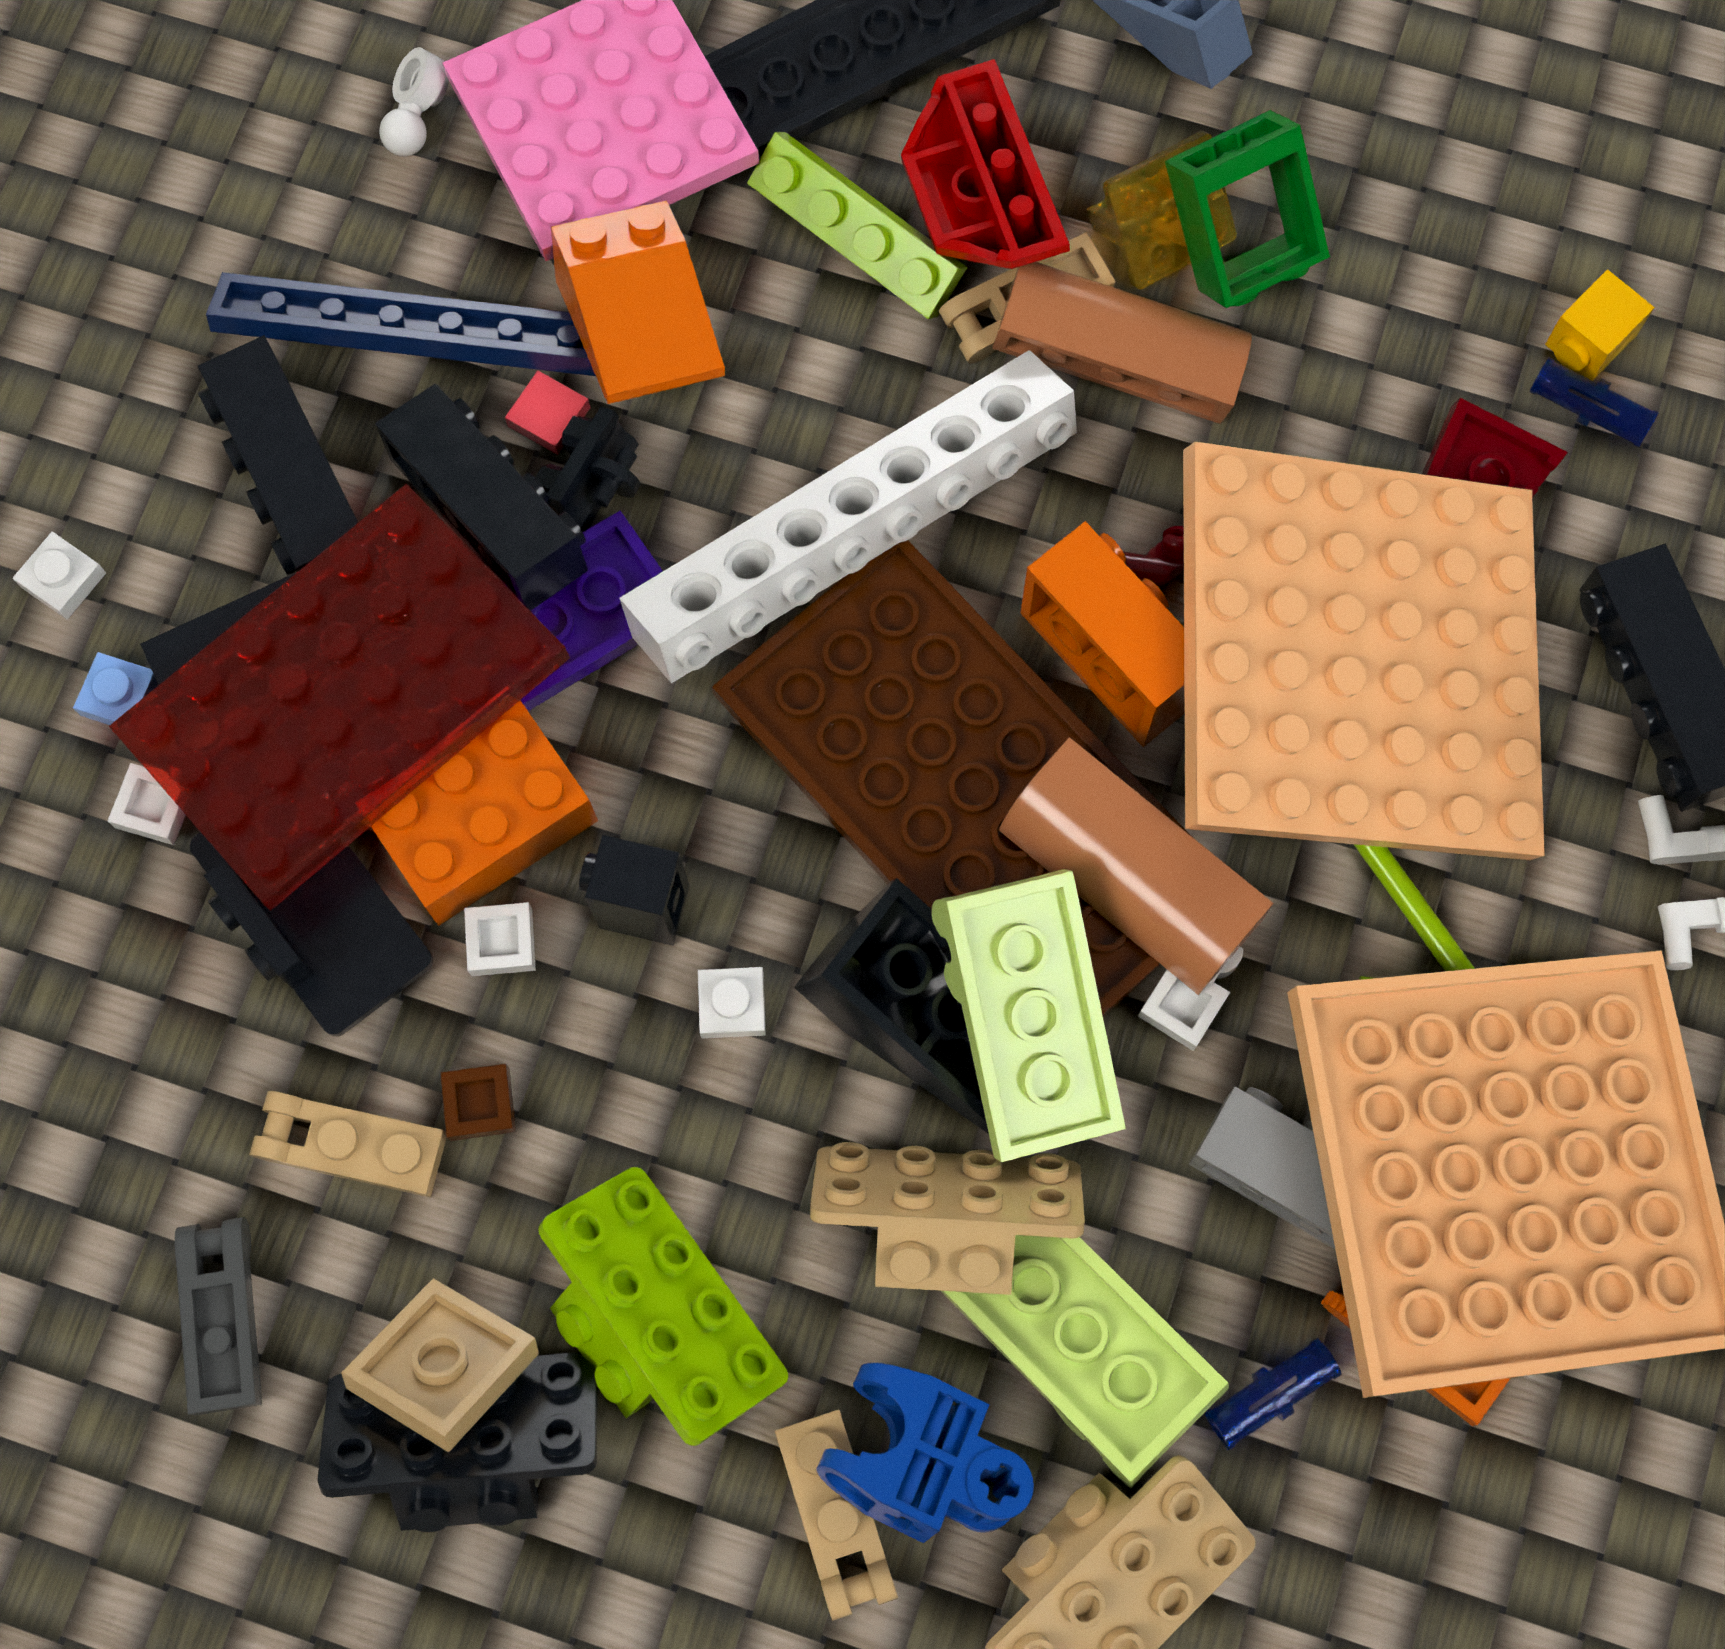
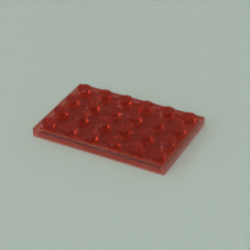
(339, 695)

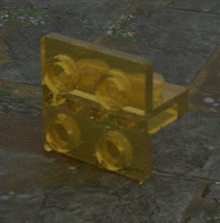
(1144, 218)

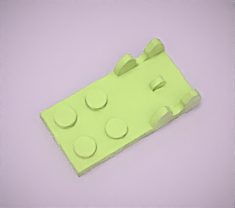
(1031, 1013)
(1095, 1352)

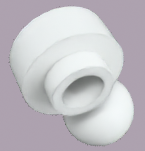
(416, 87)

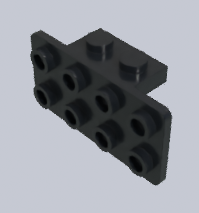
(328, 940)
(531, 1432)

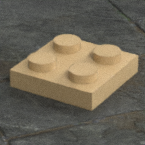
(440, 1364)

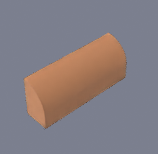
(1124, 341)
(1135, 866)

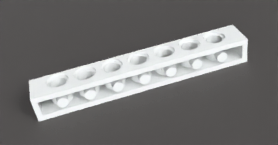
(849, 516)

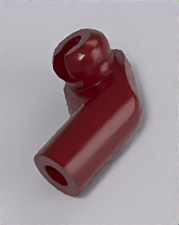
(1163, 561)

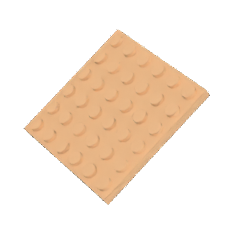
(1359, 656)
(1512, 1170)

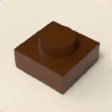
(478, 1102)

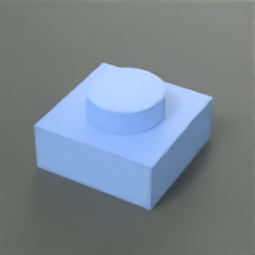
(113, 688)

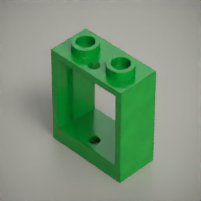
(1228, 158)

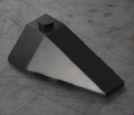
(890, 993)

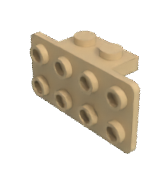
(947, 1215)
(1122, 1566)

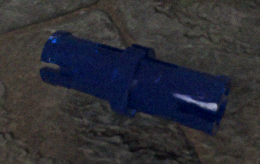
(1556, 380)
(1310, 1366)

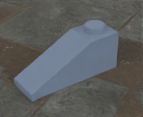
(1188, 36)

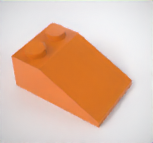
(636, 301)

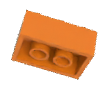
(1109, 630)
(484, 816)

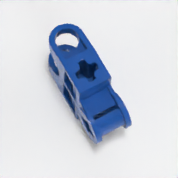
(932, 1459)

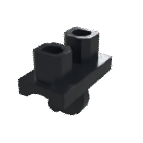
(595, 470)

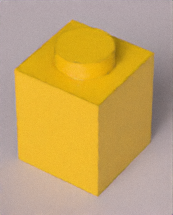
(1598, 326)

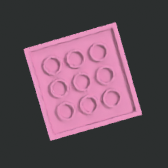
(600, 112)

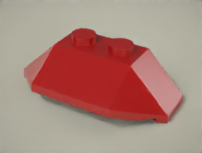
(980, 174)

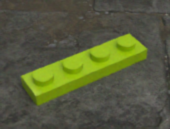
(856, 225)

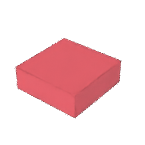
(545, 411)

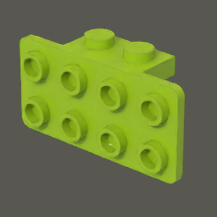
(655, 1311)

